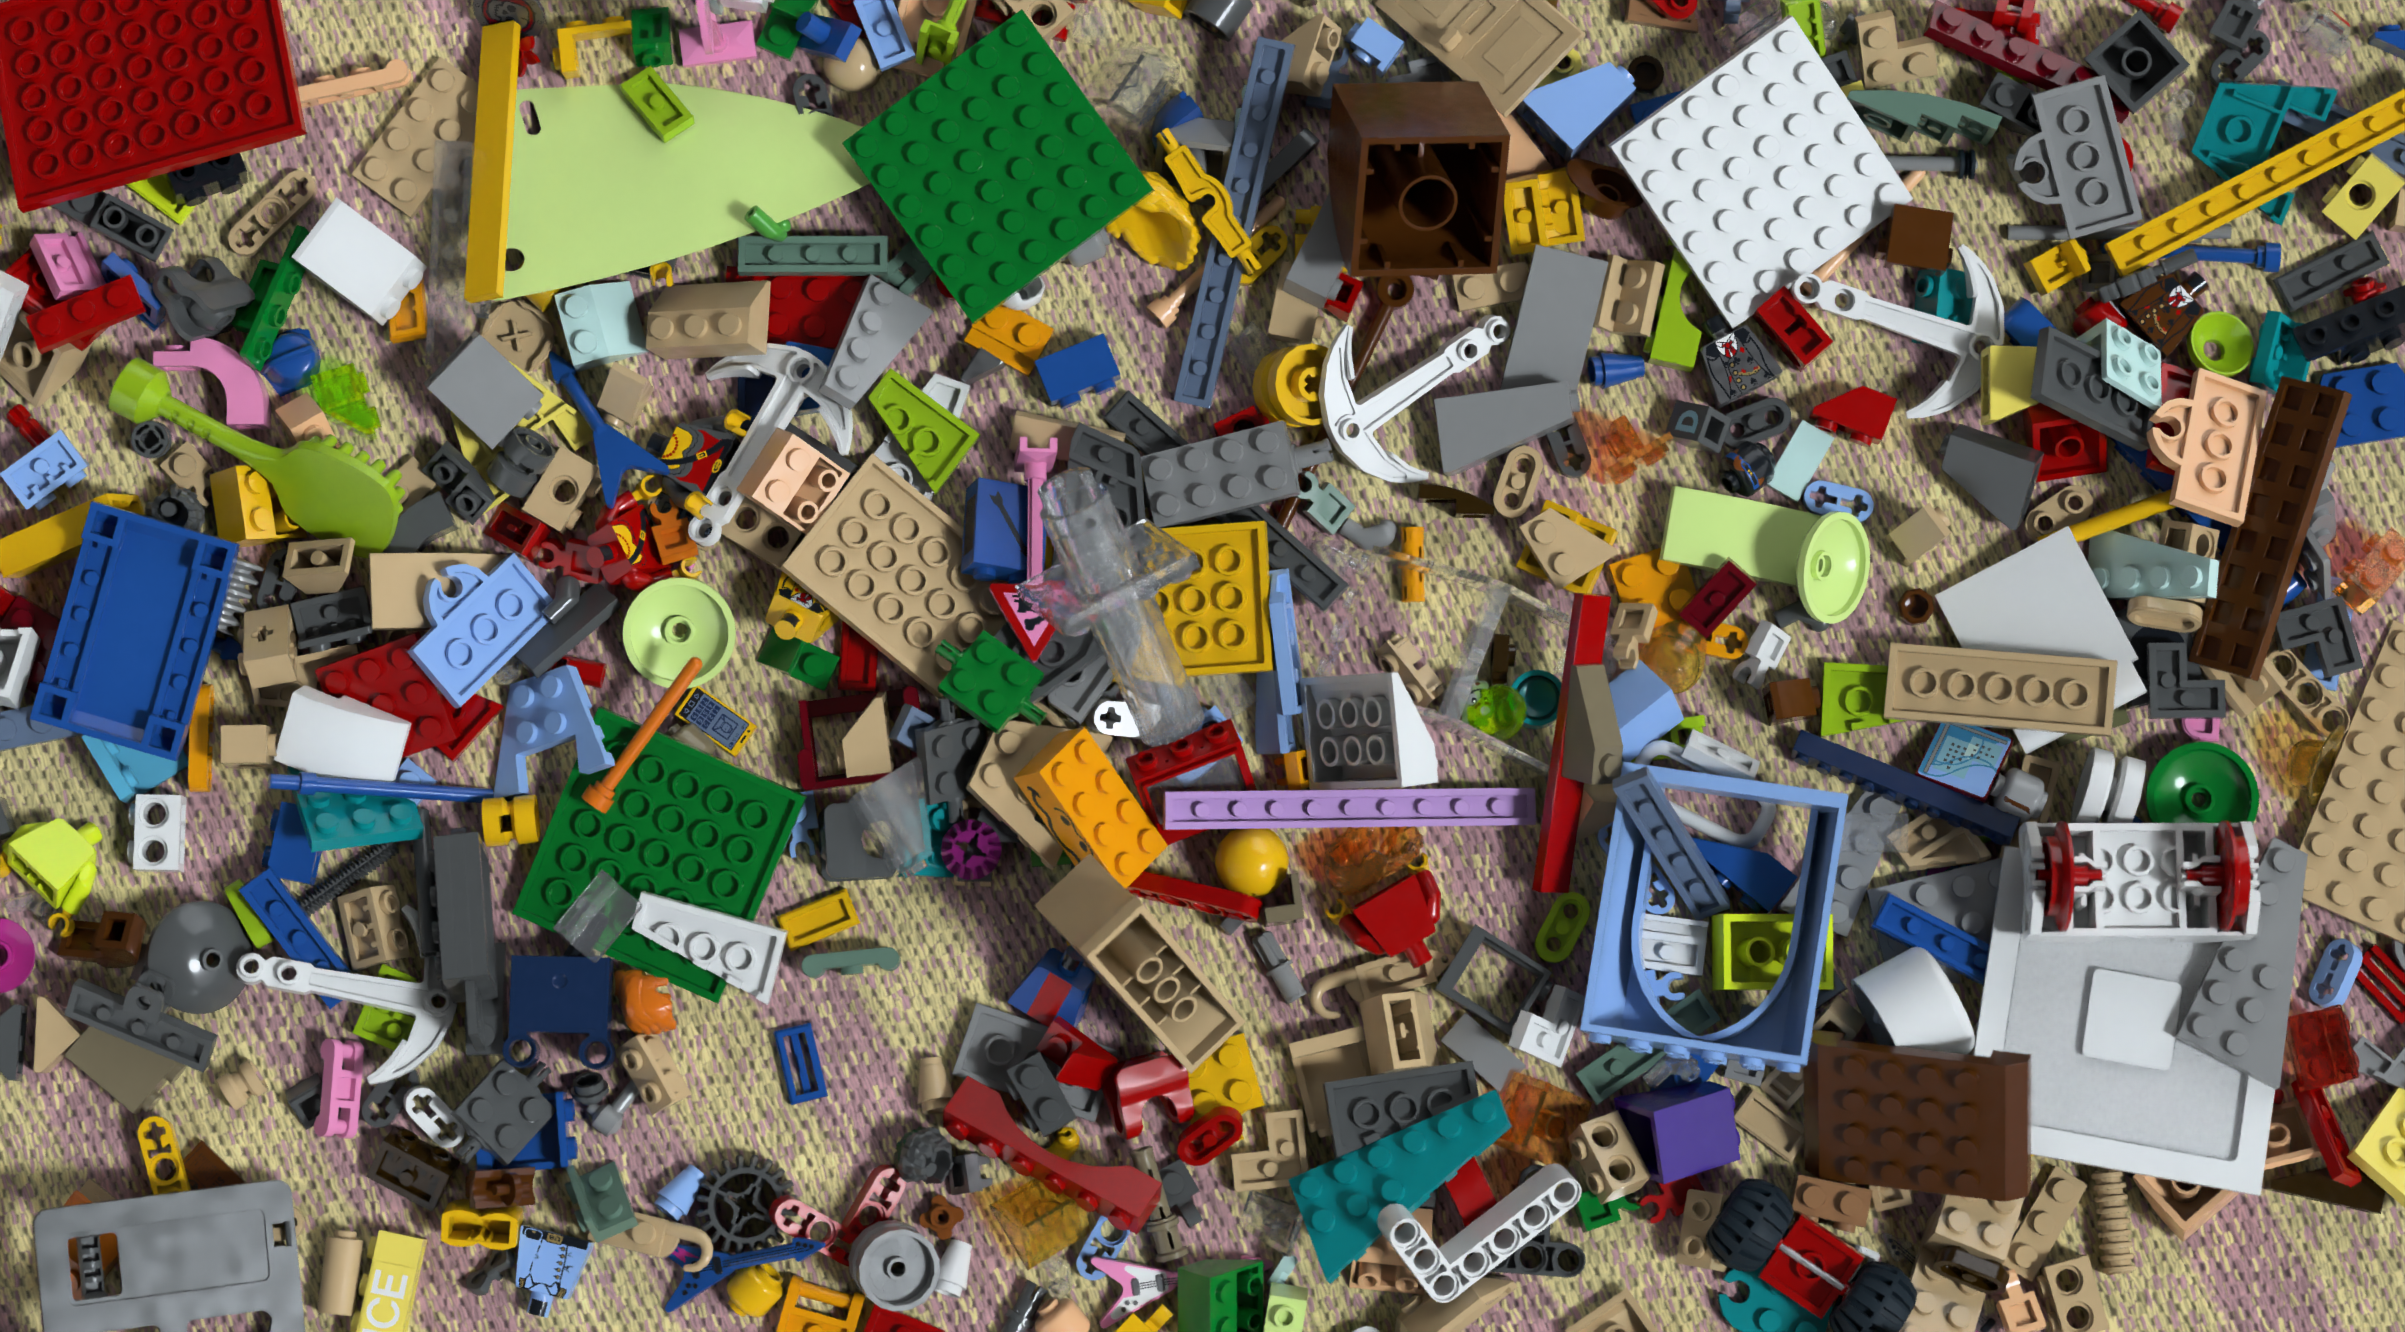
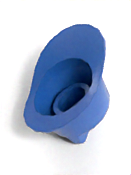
(292, 361)

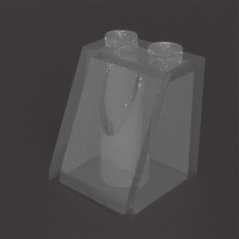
(1132, 86)
(897, 818)

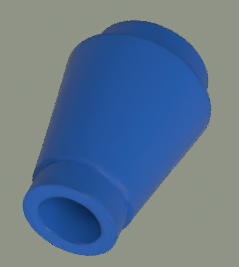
(1613, 369)

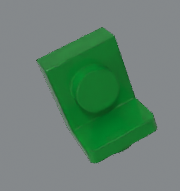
(652, 37)

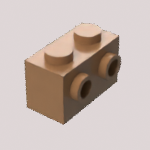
(1830, 1201)

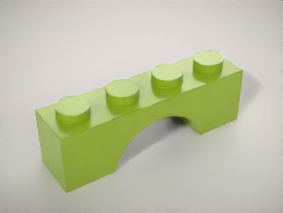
(1675, 338)

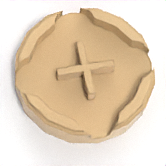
(520, 333)

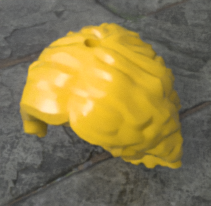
(1160, 226)

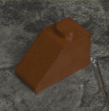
(1790, 701)

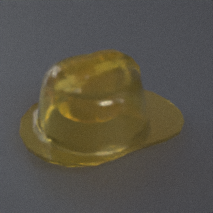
(2311, 763)

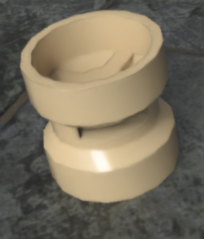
(242, 1084)

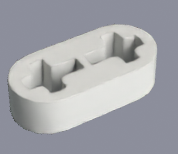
(427, 1122)

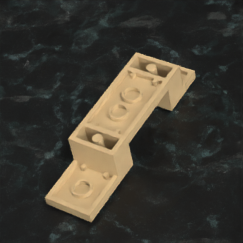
(1981, 1229)

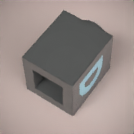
(1698, 426)

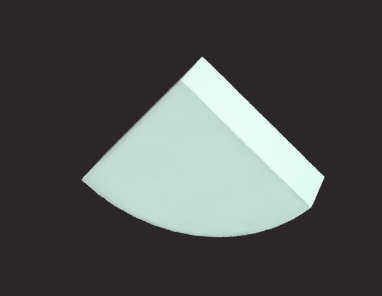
(1283, 1270)

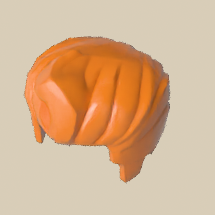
(640, 1003)

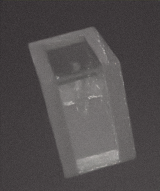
(1272, 1221)

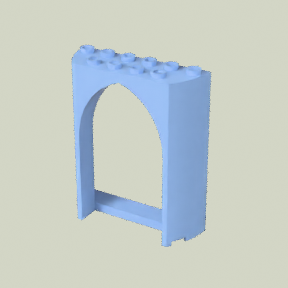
(1618, 993)

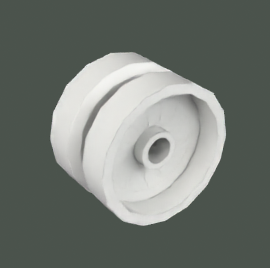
(2108, 792)

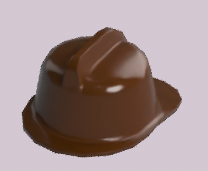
(1603, 189)

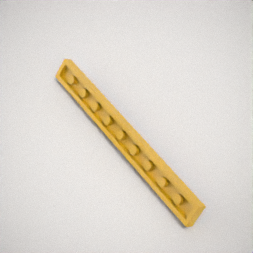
(2258, 185)

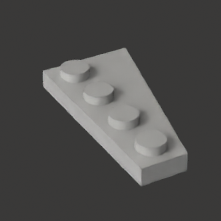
(873, 336)
(1853, 871)

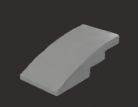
(1554, 319)

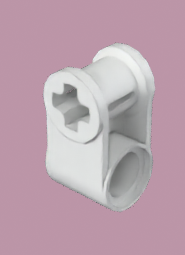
(1119, 722)

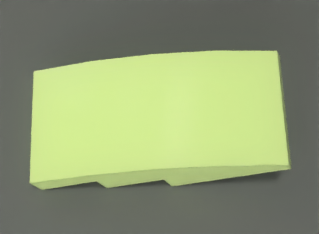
(1756, 535)

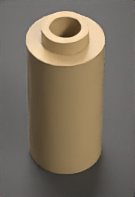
(340, 1273)

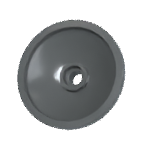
(180, 951)

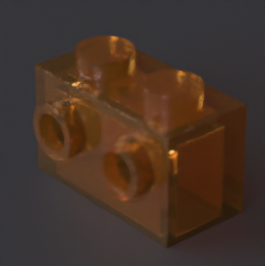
(2374, 572)

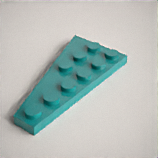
(1348, 1193)

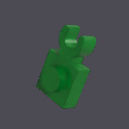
(1595, 1215)

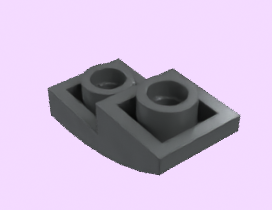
(458, 477)

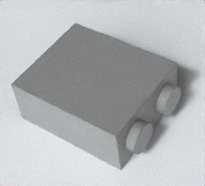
(484, 390)

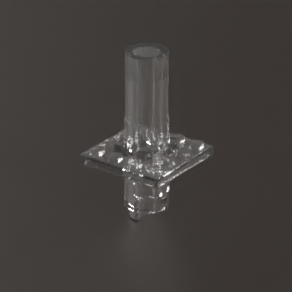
(1110, 586)

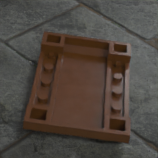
(1918, 1118)

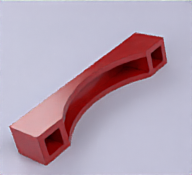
(1114, 1192)

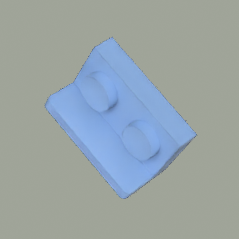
(44, 470)

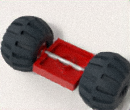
(1808, 1262)

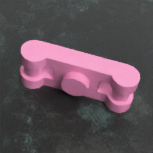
(340, 1088)

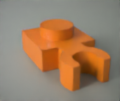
(672, 535)

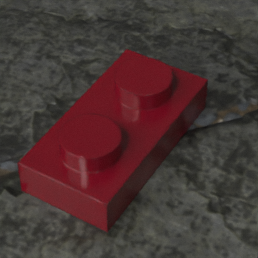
(1717, 597)

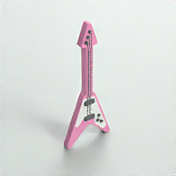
(1140, 1285)

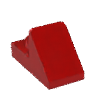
(1080, 1058)

